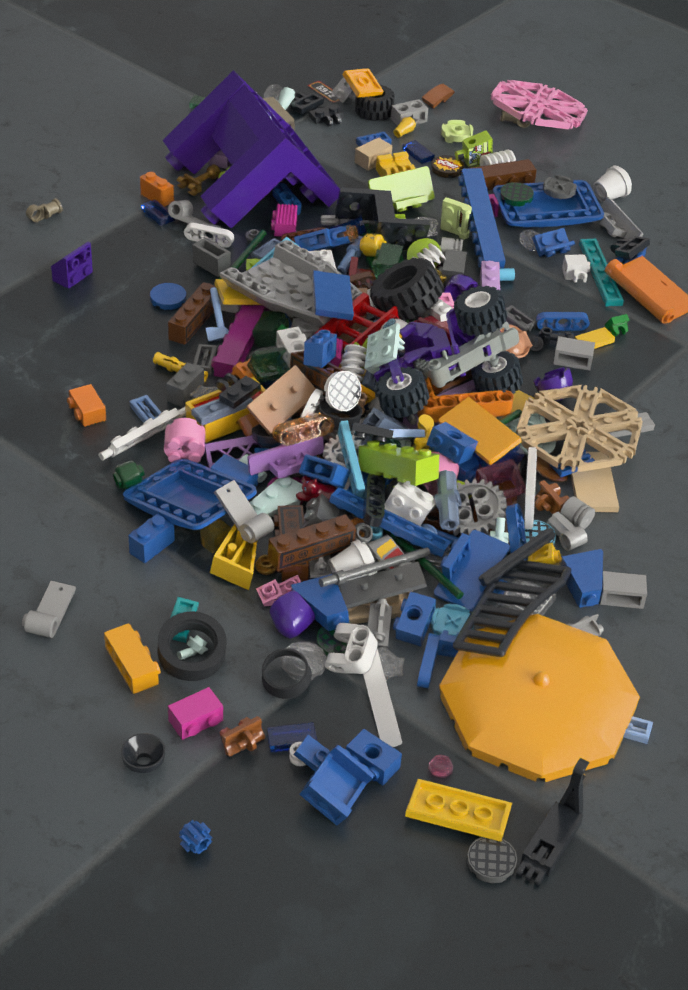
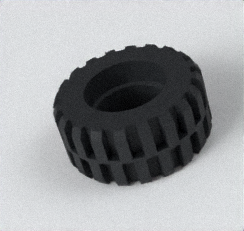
(409, 286)

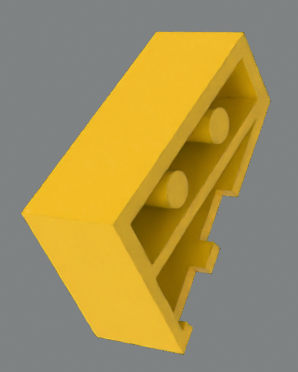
(235, 559)

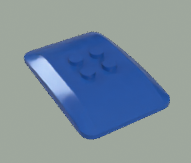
(550, 211)
(184, 494)

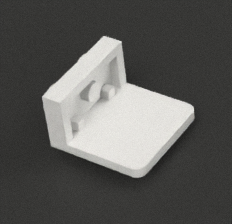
(410, 502)

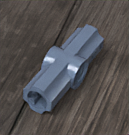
(448, 500)

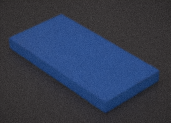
(332, 295)

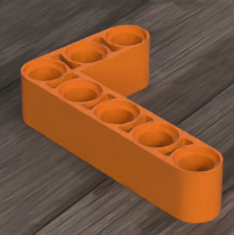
(495, 402)

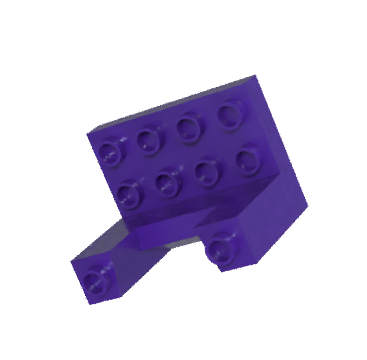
(255, 143)

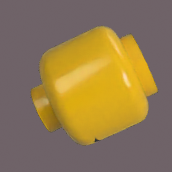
(370, 244)

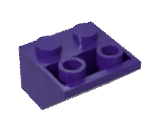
(73, 266)

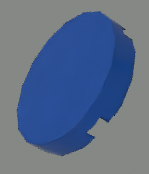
(168, 296)

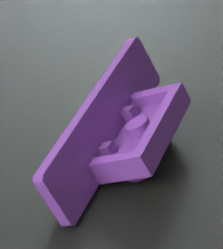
(284, 459)

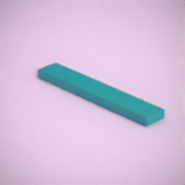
(605, 284)

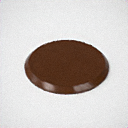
(547, 471)

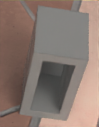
(574, 353)
(623, 590)

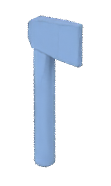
(216, 333)

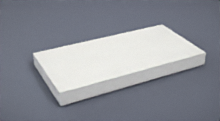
(530, 488)

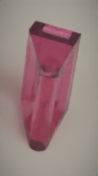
(500, 473)

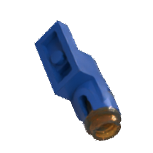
(327, 238)

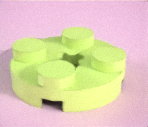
(456, 131)

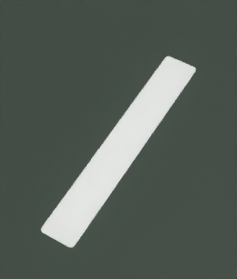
(381, 703)

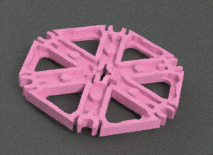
(539, 104)

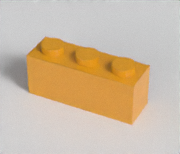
(132, 658)

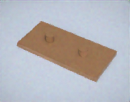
(281, 399)

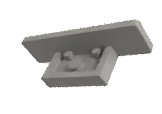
(617, 221)

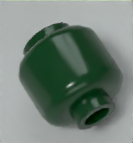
(128, 474)

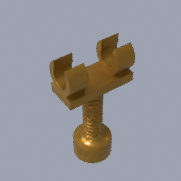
(195, 183)

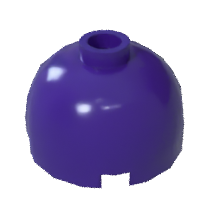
(554, 379)

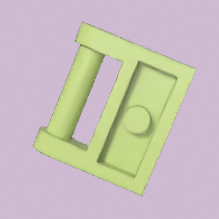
(451, 216)

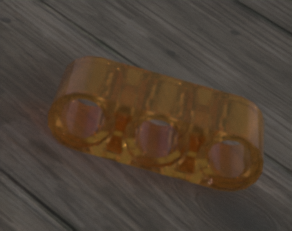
(294, 429)

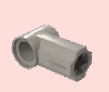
(568, 534)

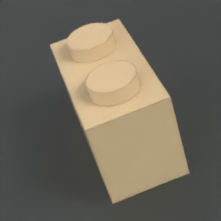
(367, 154)

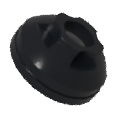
(265, 440)
(143, 746)

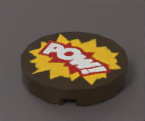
(447, 166)

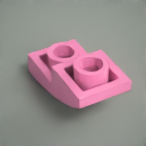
(272, 591)

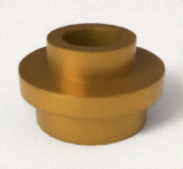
(264, 565)

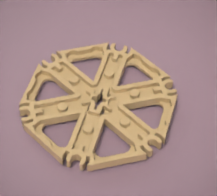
(568, 426)

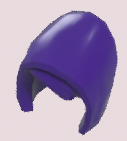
(459, 284)
(291, 614)

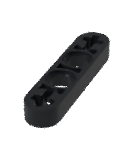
(374, 500)

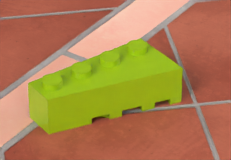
(399, 463)

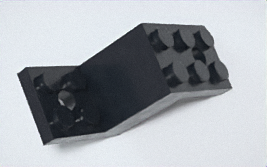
(379, 210)

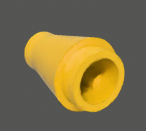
(405, 126)

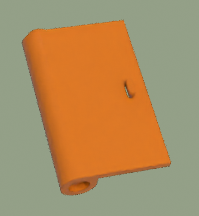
(649, 288)

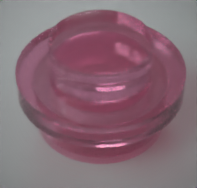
(441, 766)

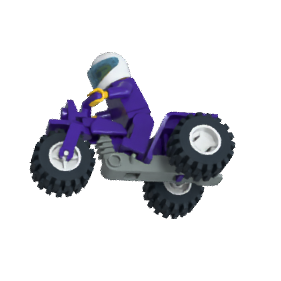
(475, 346)

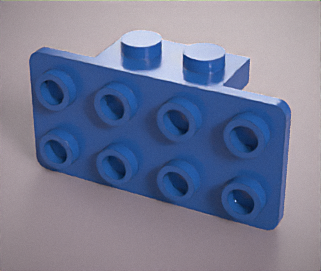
(468, 560)

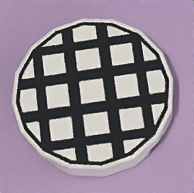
(342, 390)

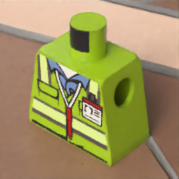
(474, 148)

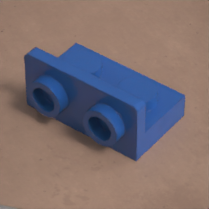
(552, 242)

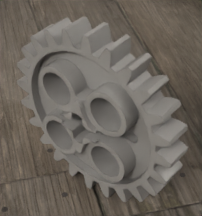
(486, 500)

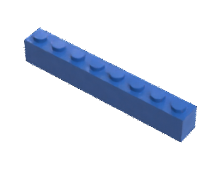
(482, 219)

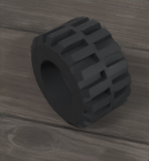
(375, 107)

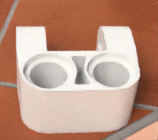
(359, 650)

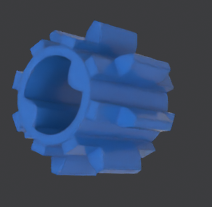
(195, 837)

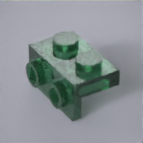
(268, 364)

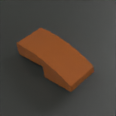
(437, 94)

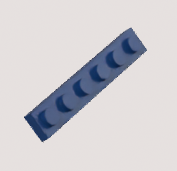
(393, 523)

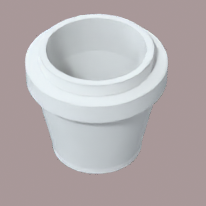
(612, 184)
(352, 557)

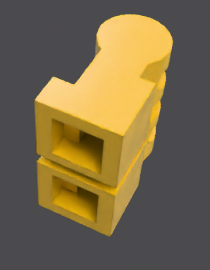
(390, 165)

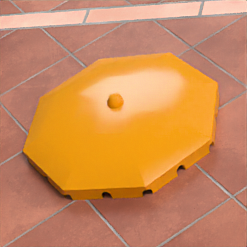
(543, 702)

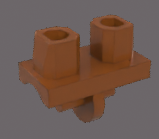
(549, 498)
(242, 736)

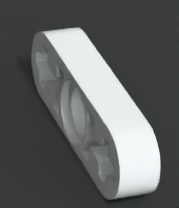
(216, 232)

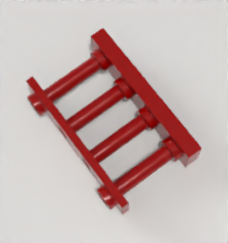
(361, 306)

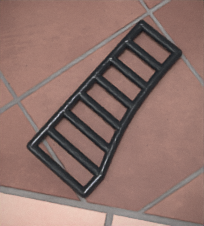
(520, 615)

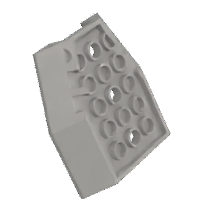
(284, 282)

